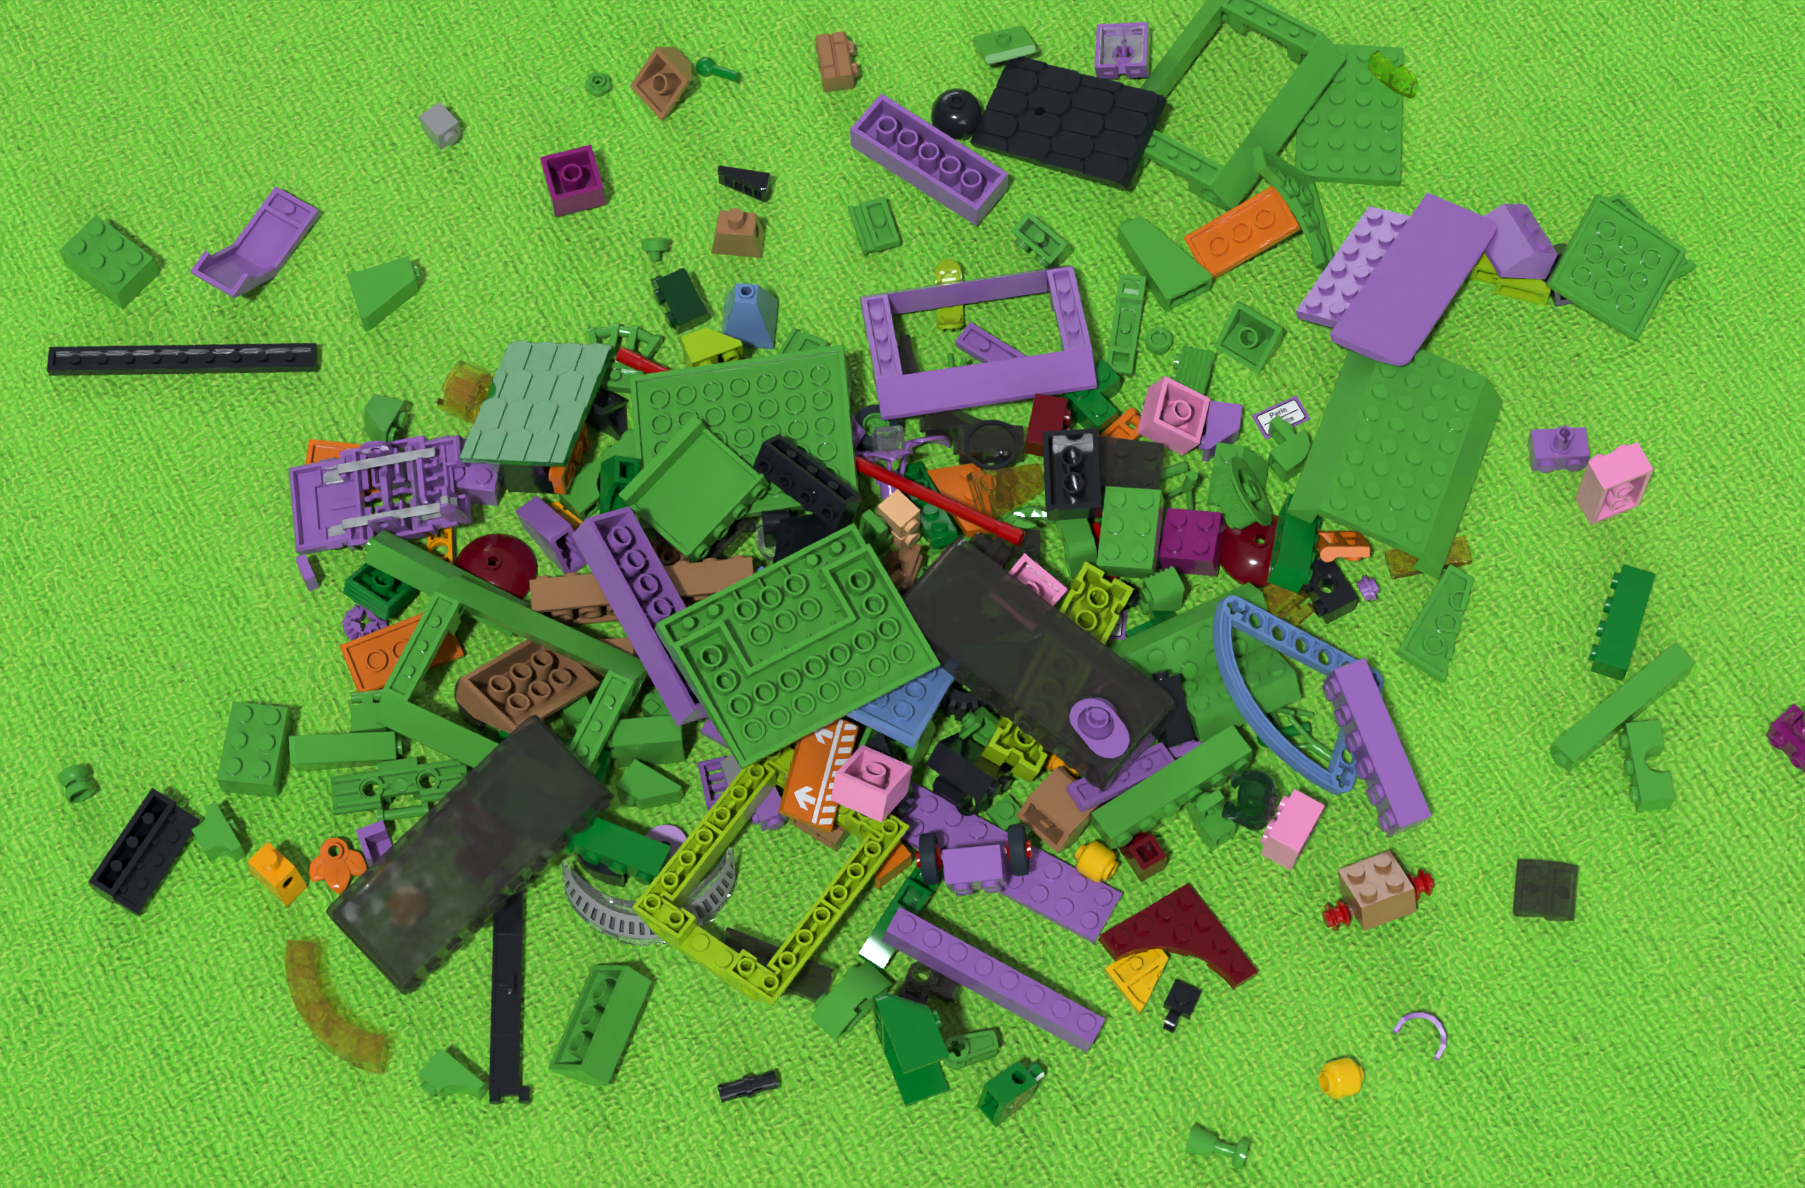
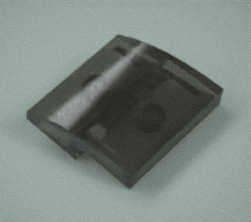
(1545, 890)

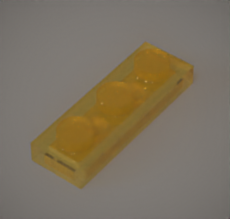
(1401, 563)

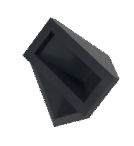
(609, 414)

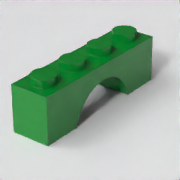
(614, 477)

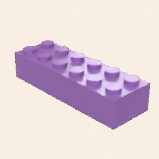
(929, 159)
(1375, 748)

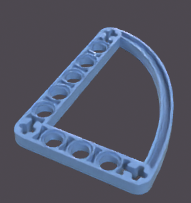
(1249, 709)

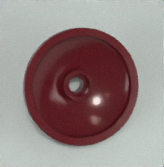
(1246, 559)
(514, 566)

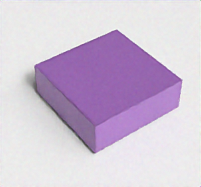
(306, 572)

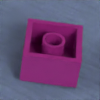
(573, 180)
(1192, 541)

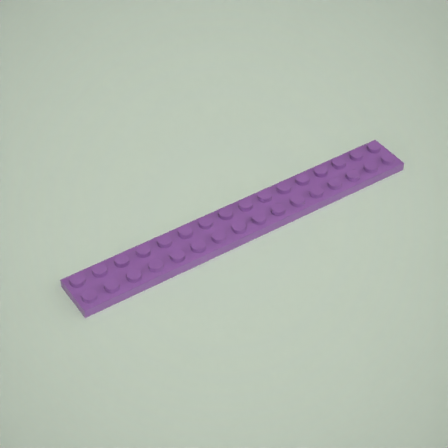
(1049, 888)

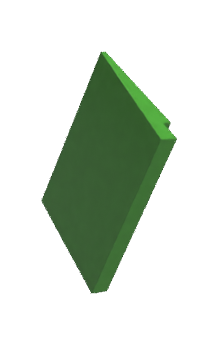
(797, 645)

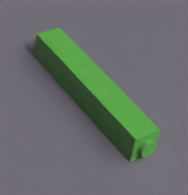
(422, 569)
(1621, 707)

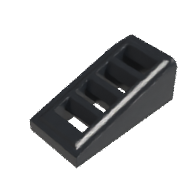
(749, 182)

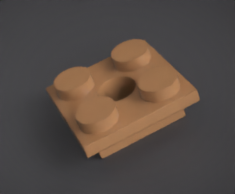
(903, 566)

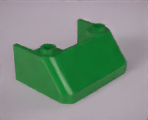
(911, 1046)

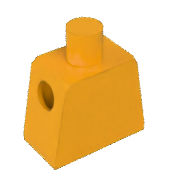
(273, 870)

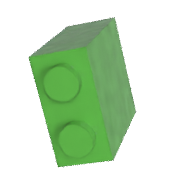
(647, 740)

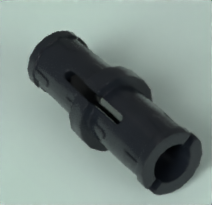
(747, 1086)

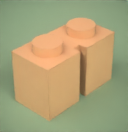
(901, 519)

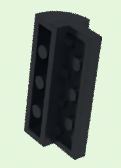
(143, 852)

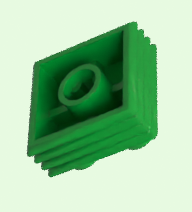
(378, 591)

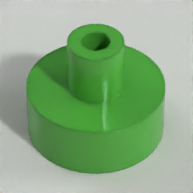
(654, 245)

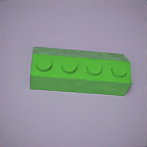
(600, 1024)

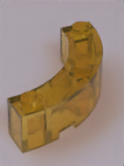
(335, 1034)

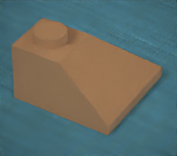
(663, 80)

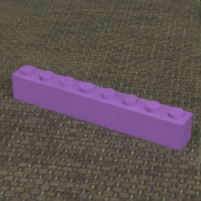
(993, 979)

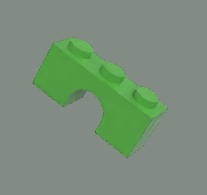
(1647, 788)

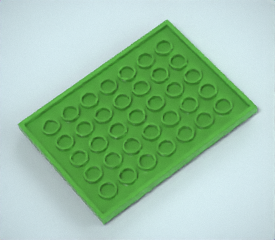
(749, 402)

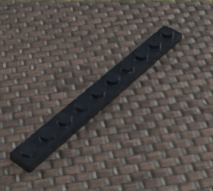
(182, 359)

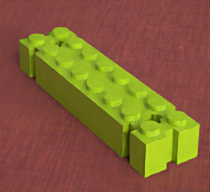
(1098, 621)

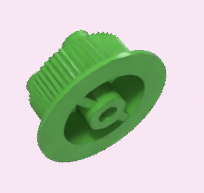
(1240, 496)

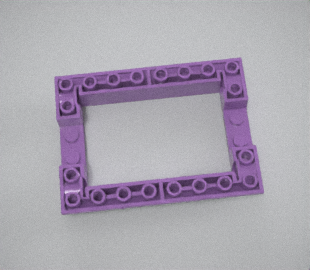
(986, 382)

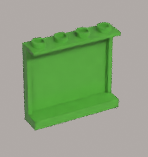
(694, 490)

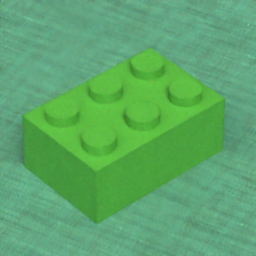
(109, 262)
(1130, 532)
(255, 749)

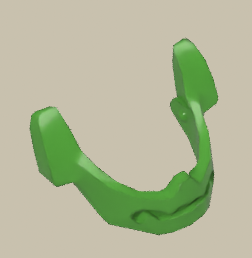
(1020, 517)

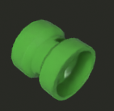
(76, 784)

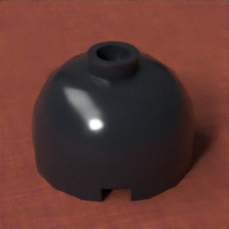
(956, 113)

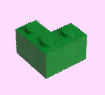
(1091, 406)

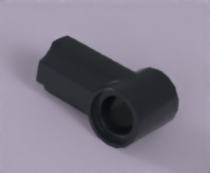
(958, 797)

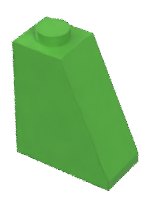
(383, 289)

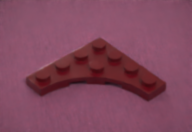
(1182, 927)

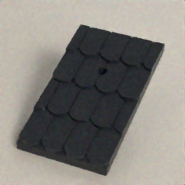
(1069, 121)

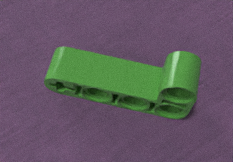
(1077, 543)

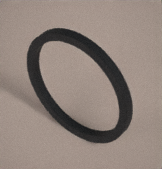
(998, 423)

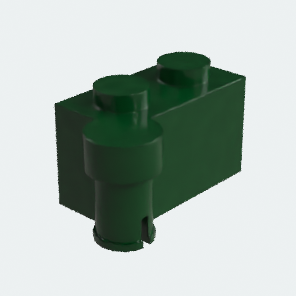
(680, 300)

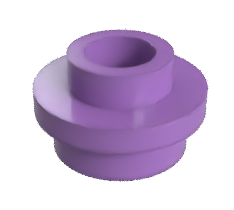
(1368, 588)

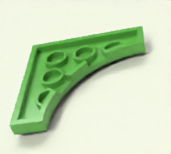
(1301, 197)

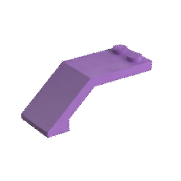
(260, 247)

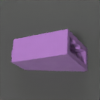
(551, 534)

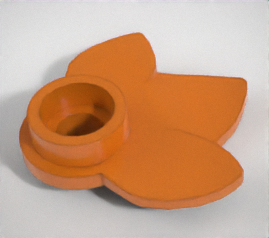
(339, 868)

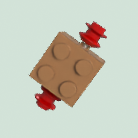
(1376, 892)

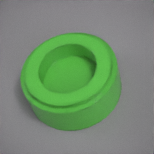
(1158, 341)

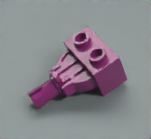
(1789, 735)

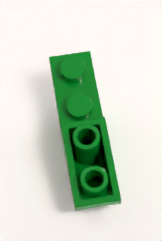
(935, 523)
(912, 897)

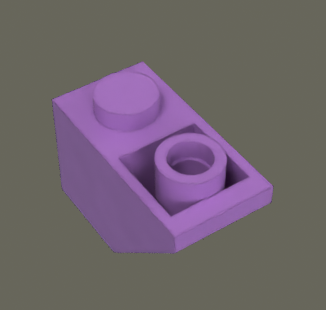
(1221, 426)

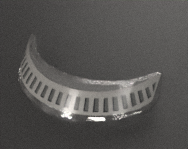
(618, 920)

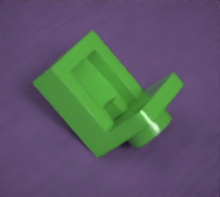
(979, 724)

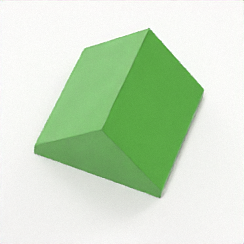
(1249, 337)

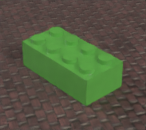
(1266, 678)

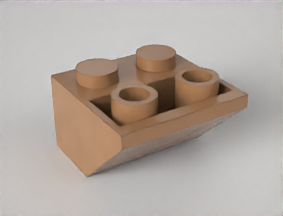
(1053, 813)

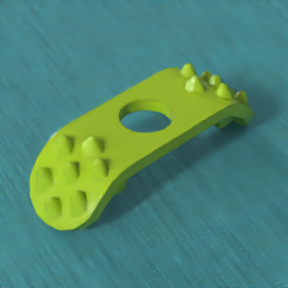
(949, 317)

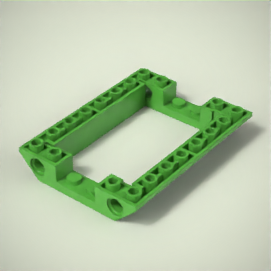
(1305, 45)
(442, 616)

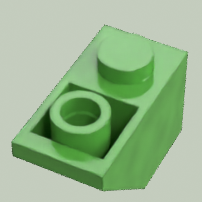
(384, 418)

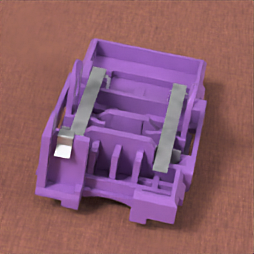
(332, 502)

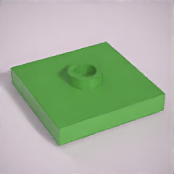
(1004, 45)

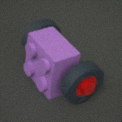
(974, 866)

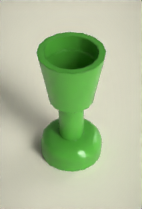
(1205, 1144)

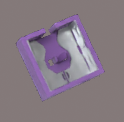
(1122, 42)

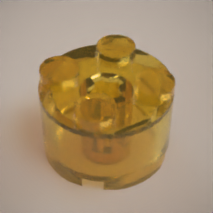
(465, 391)

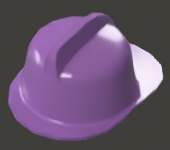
(1100, 727)

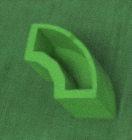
(849, 1000)

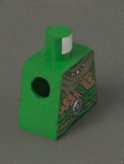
(1009, 1091)

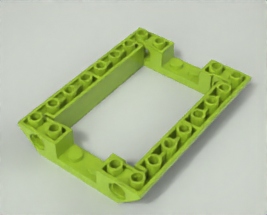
(690, 863)

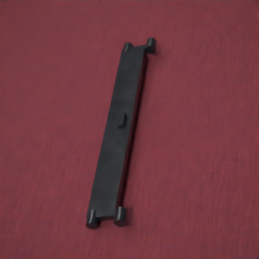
(507, 1002)

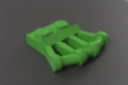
(618, 375)

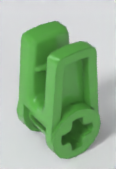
(973, 1049)

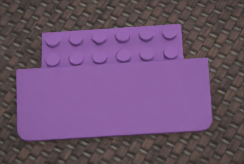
(1396, 277)

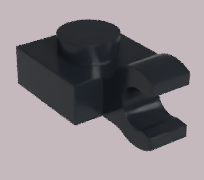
(1180, 1002)

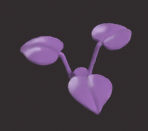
(892, 455)

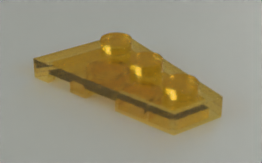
(1004, 488)

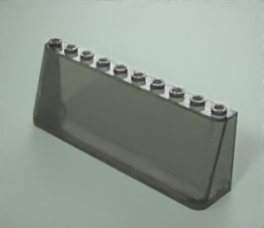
(1031, 659)
(470, 854)

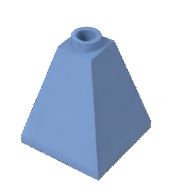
(750, 316)

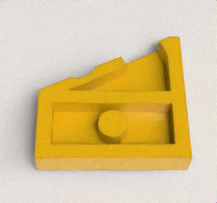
(1137, 976)

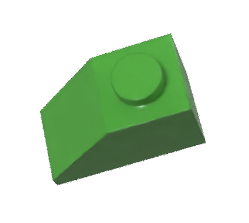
(647, 788)

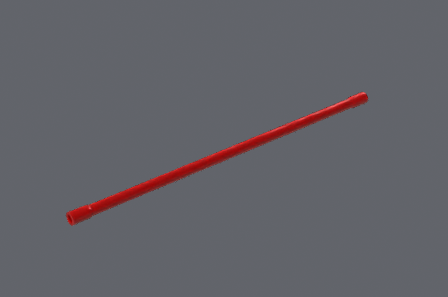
(999, 528)

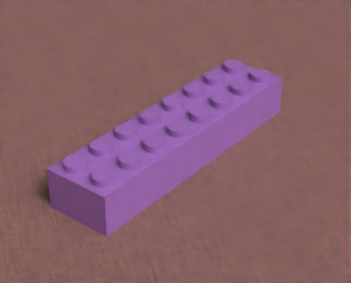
(640, 598)

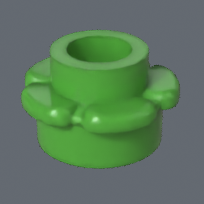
(598, 89)

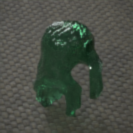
(1255, 799)

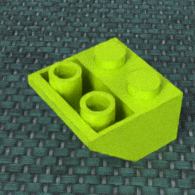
(710, 347)

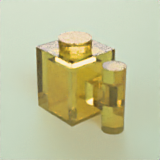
(1285, 602)

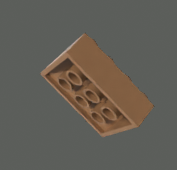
(522, 684)

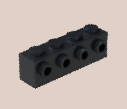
(807, 482)

